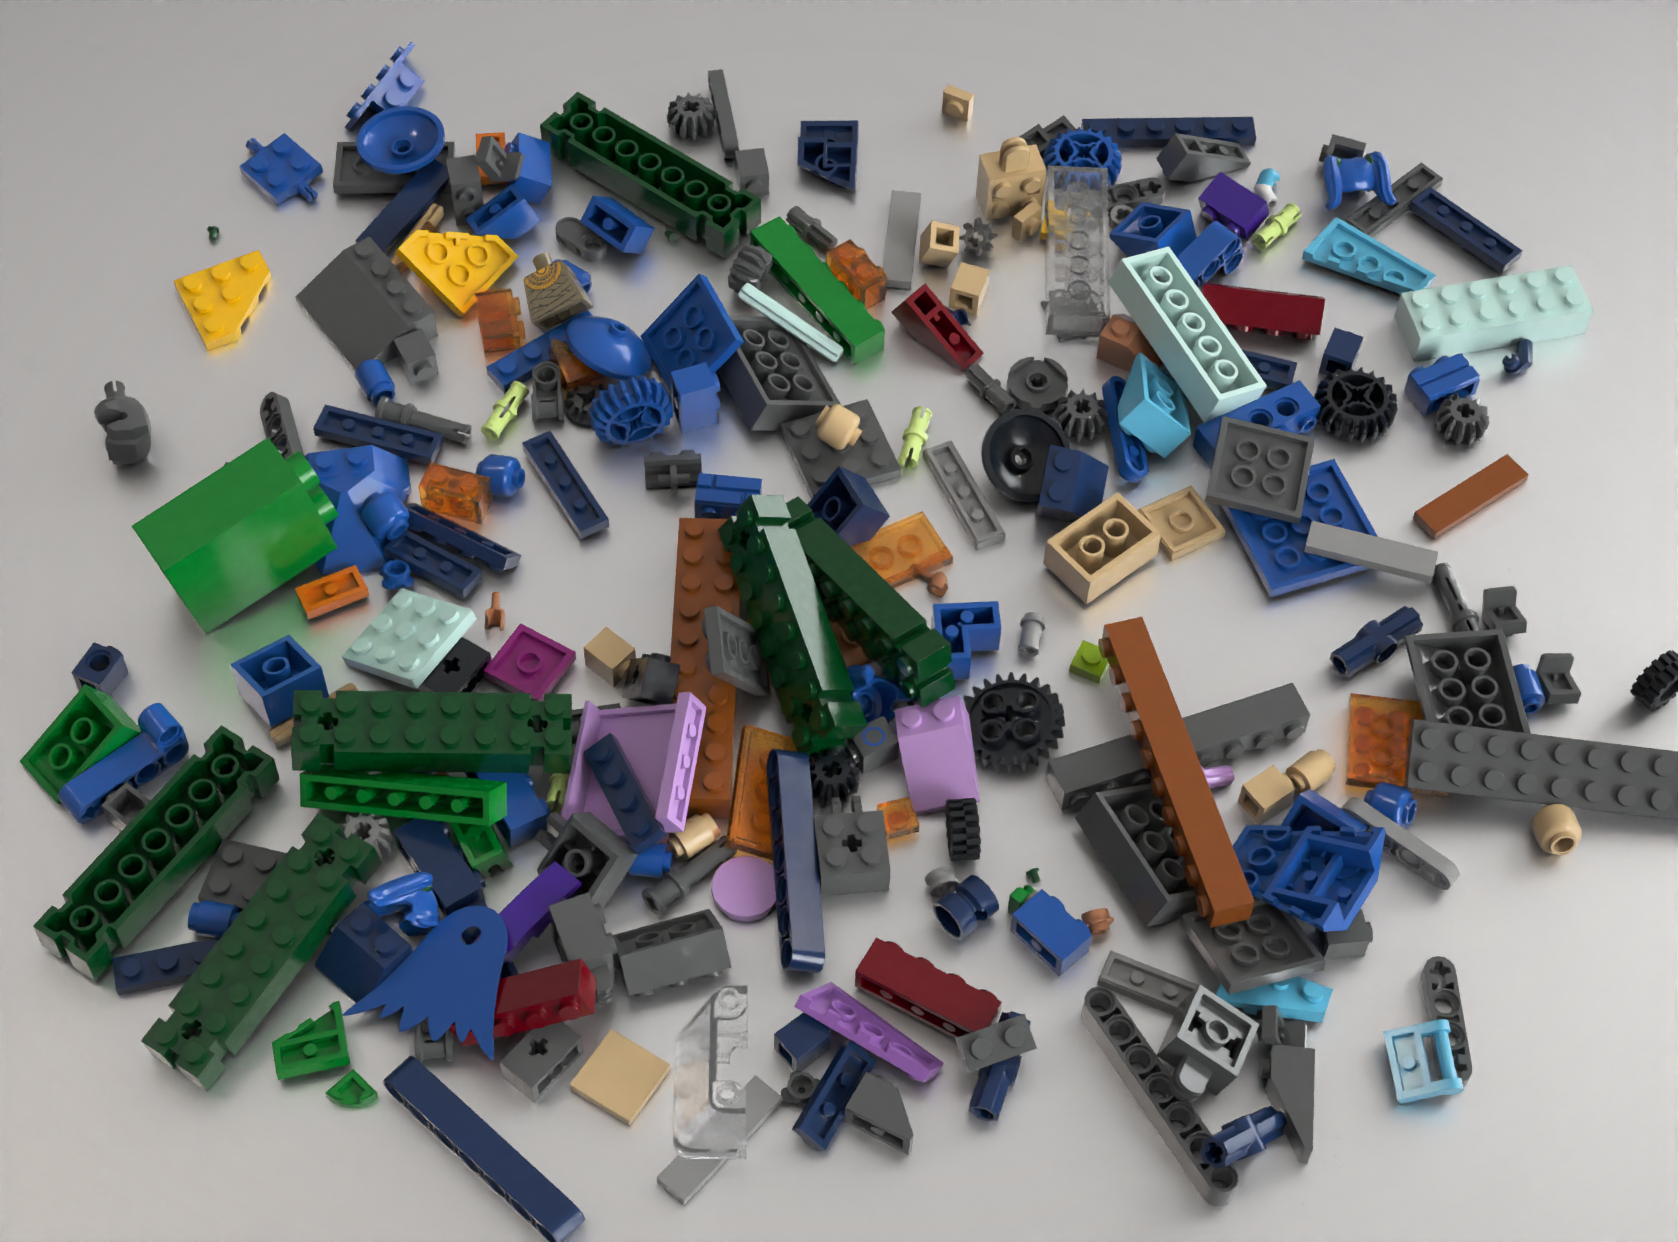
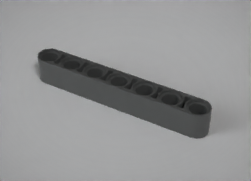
(1155, 1078)

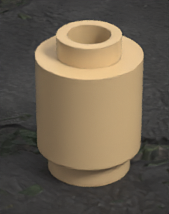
(1311, 771)
(697, 835)

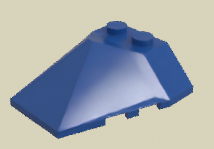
(348, 480)

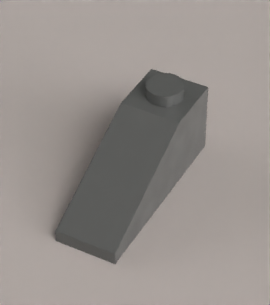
(1197, 158)
(1290, 1089)

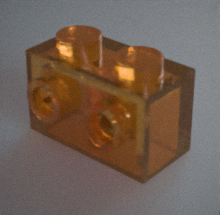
(858, 272)
(455, 493)

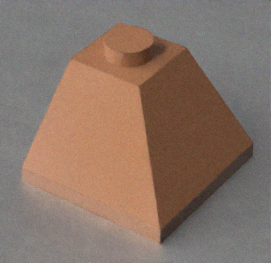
(1122, 341)

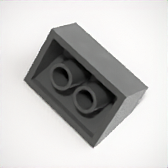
(671, 953)

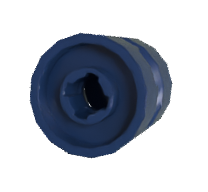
(962, 910)

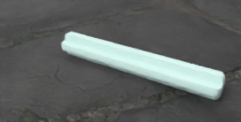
(790, 322)

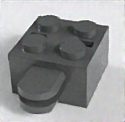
(1205, 1044)

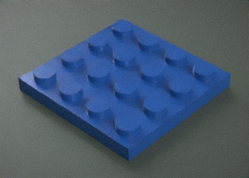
(1279, 545)

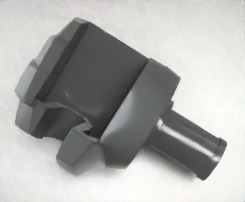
(125, 424)

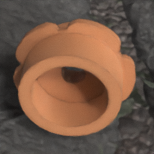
(1097, 921)

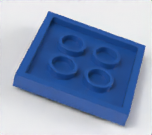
(692, 331)

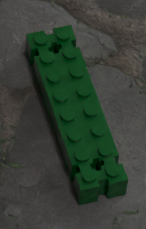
(651, 174)
(873, 611)
(791, 626)
(431, 732)
(156, 853)
(262, 952)

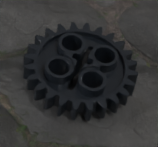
(1013, 722)

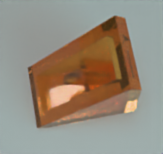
(571, 368)

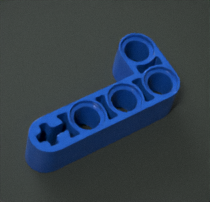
(1211, 251)
(136, 762)

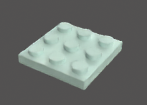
(409, 638)

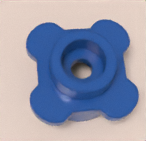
(396, 575)

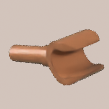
(937, 583)
(495, 615)

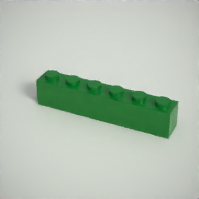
(819, 291)
(405, 795)

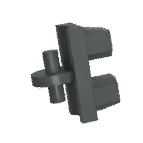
(672, 470)

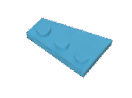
(1294, 997)

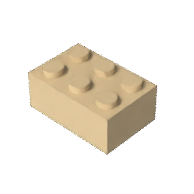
(1102, 548)

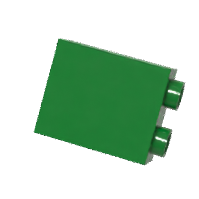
(240, 532)

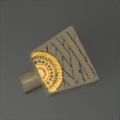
(554, 293)

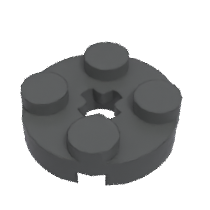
(1037, 398)

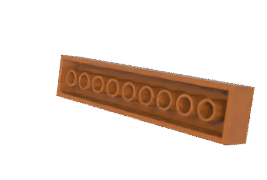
(703, 582)

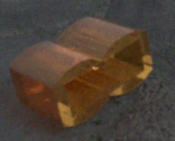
(498, 320)

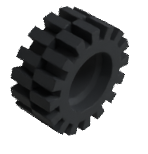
(1658, 682)
(963, 829)

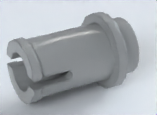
(1031, 625)

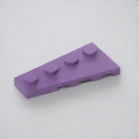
(861, 1025)

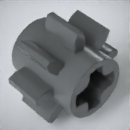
(974, 243)

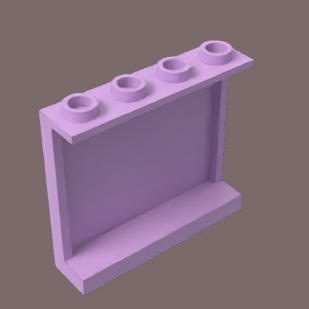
(661, 749)

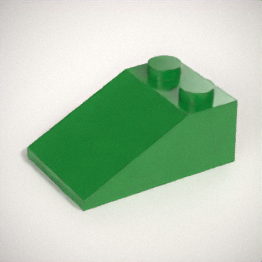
(78, 739)

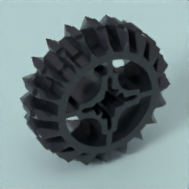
(1355, 399)

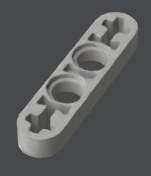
(1405, 846)

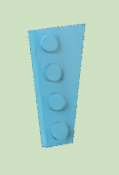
(1364, 258)

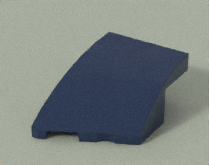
(830, 150)

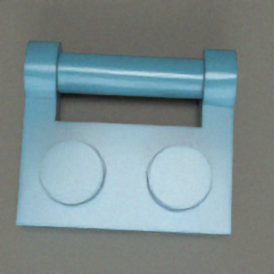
(1410, 1061)

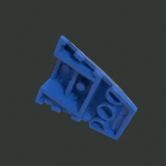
(1311, 871)

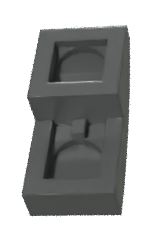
(1042, 136)

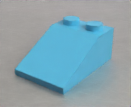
(1153, 408)

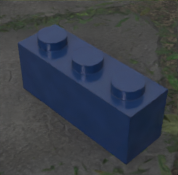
(429, 850)

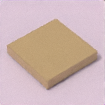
(1183, 523)
(620, 1077)

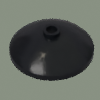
(1021, 434)

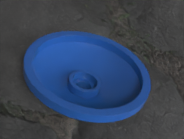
(400, 140)
(608, 347)

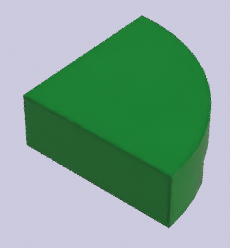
(1020, 897)
(351, 1091)

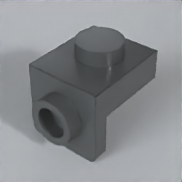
(1343, 148)
(496, 162)
(1500, 610)
(1556, 679)
(1276, 1031)

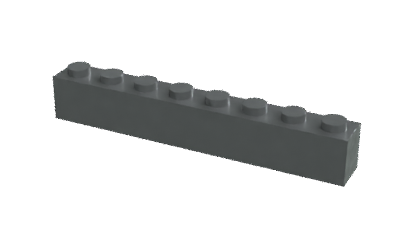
(1214, 735)

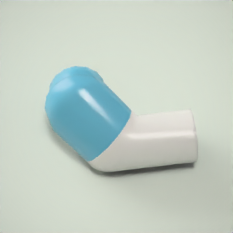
(1264, 184)

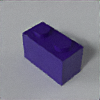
(1233, 206)

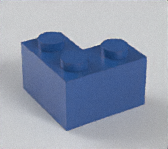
(967, 629)

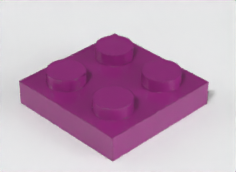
(529, 663)

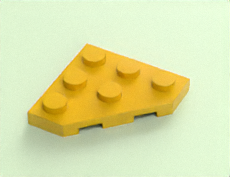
(456, 264)
(223, 297)

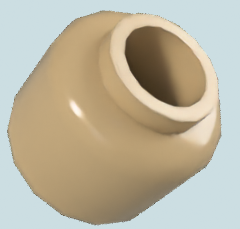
(838, 427)
(1556, 829)

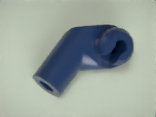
(1522, 360)

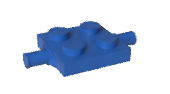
(281, 169)

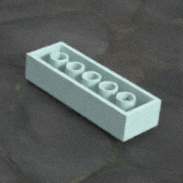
(1493, 313)
(1186, 333)

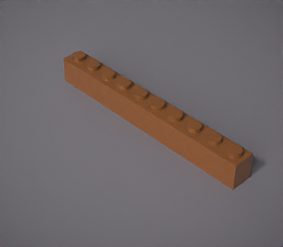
(1176, 773)

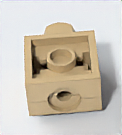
(1010, 179)

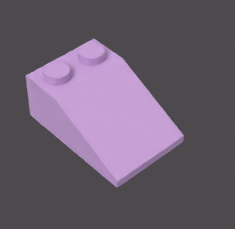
(937, 753)

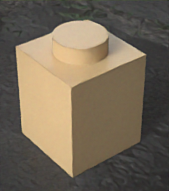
(939, 244)
(969, 288)
(609, 656)
(1266, 795)

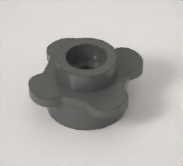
(796, 1081)

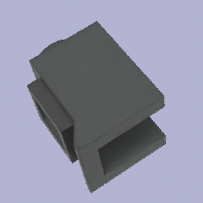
(121, 803)

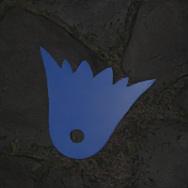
(448, 979)

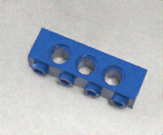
(1286, 409)

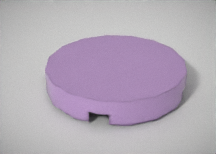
(744, 888)

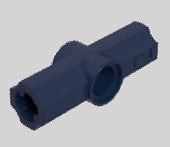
(1376, 641)
(994, 1083)
(1243, 1137)

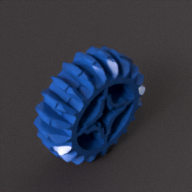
(1084, 150)
(631, 411)

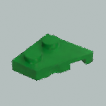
(312, 1046)

